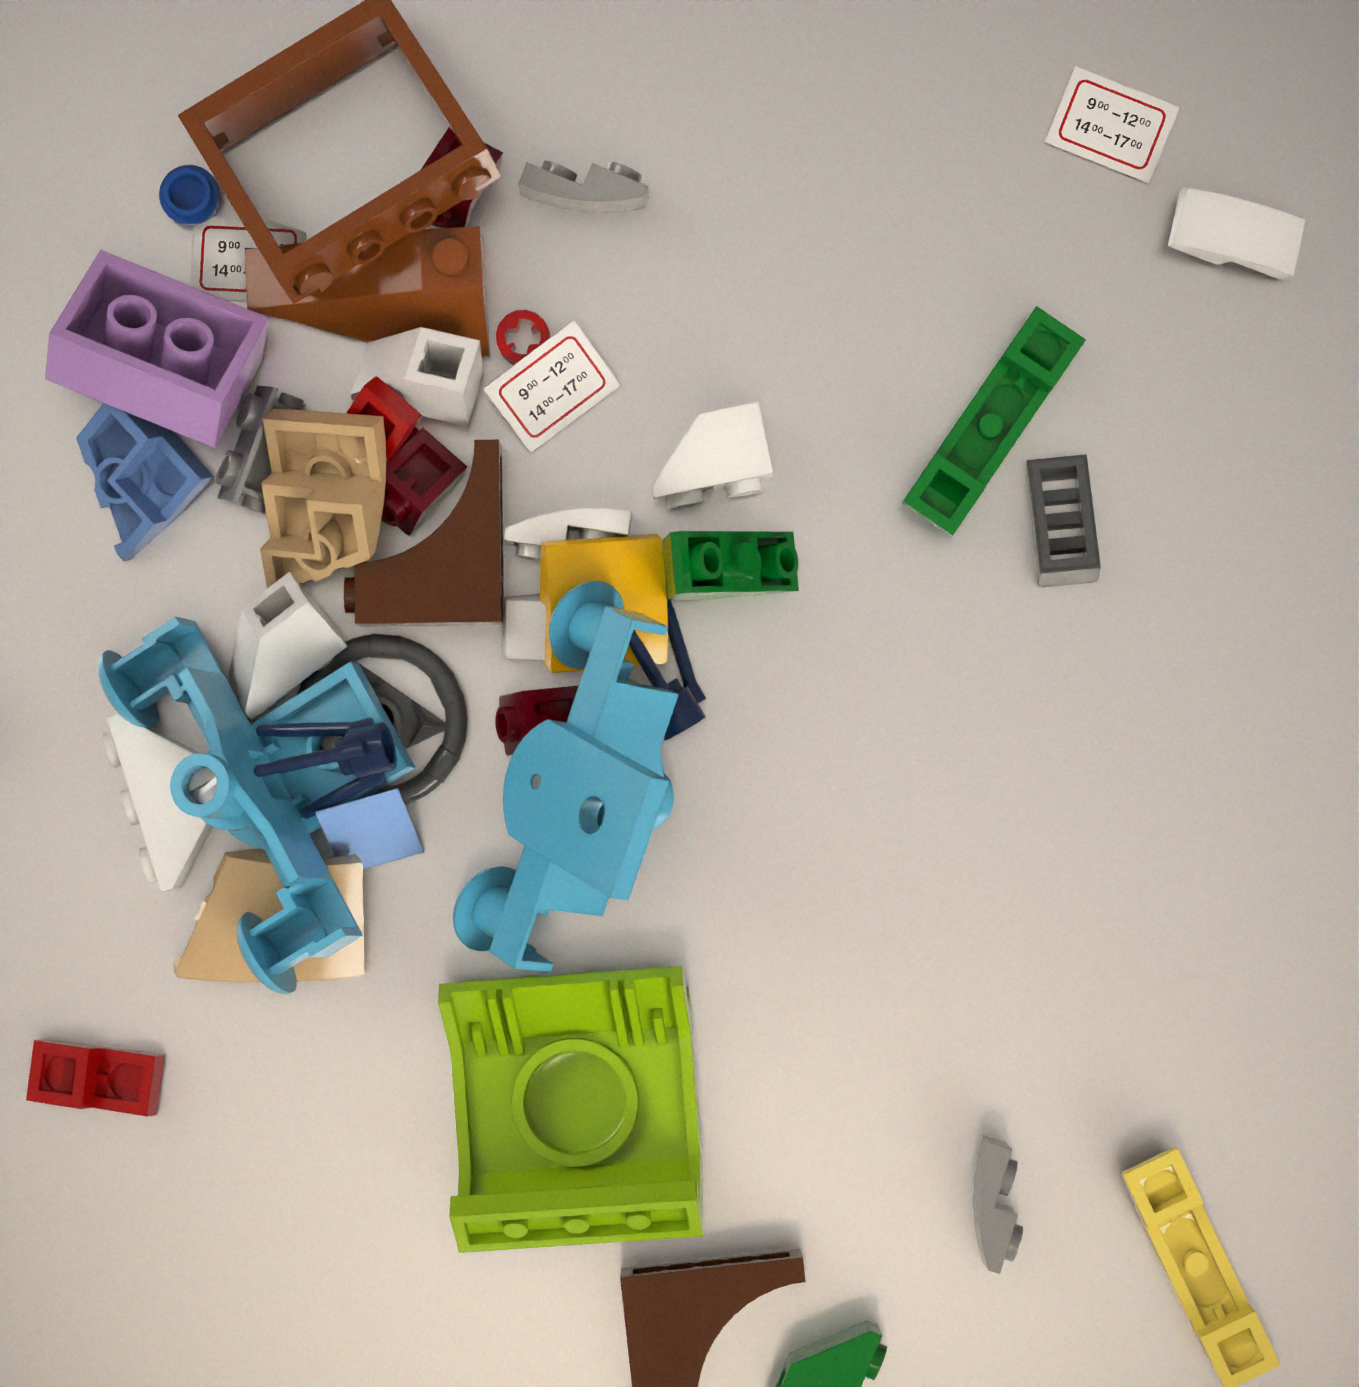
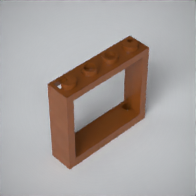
(297, 76)

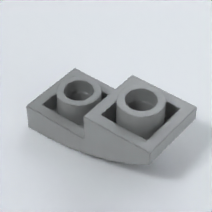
(603, 191)
(994, 1222)

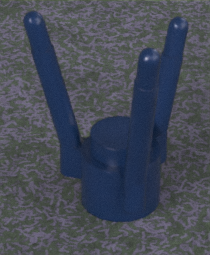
(686, 710)
(364, 751)

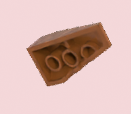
(419, 281)

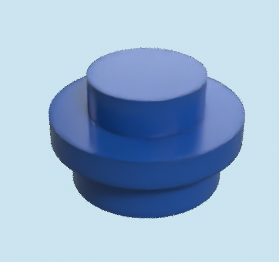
(189, 195)

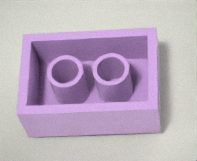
(156, 348)

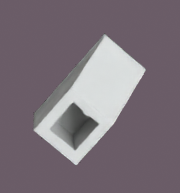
(428, 369)
(716, 453)
(279, 645)

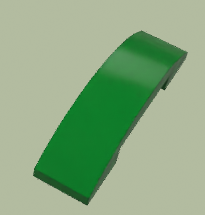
(993, 421)

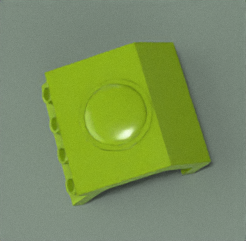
(574, 1109)

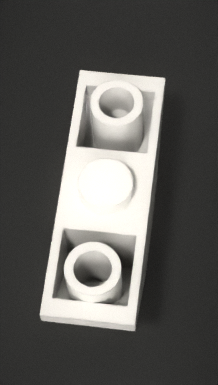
(169, 834)

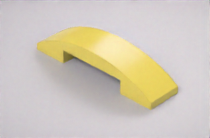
(1199, 1269)

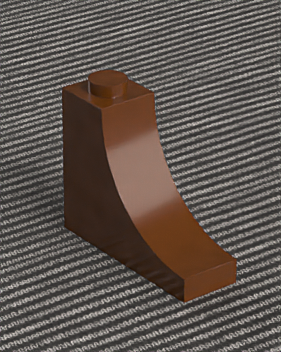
(449, 575)
(683, 1306)

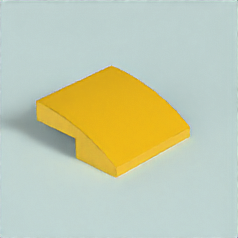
(627, 563)

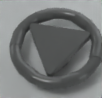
(408, 717)

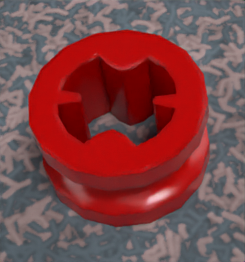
(511, 324)

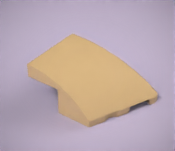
(322, 492)
(250, 884)

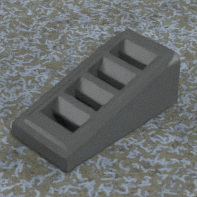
(1068, 570)

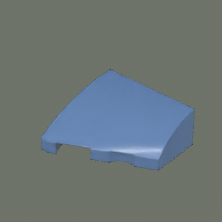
(139, 474)

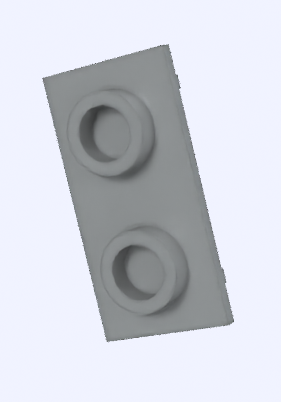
(248, 464)

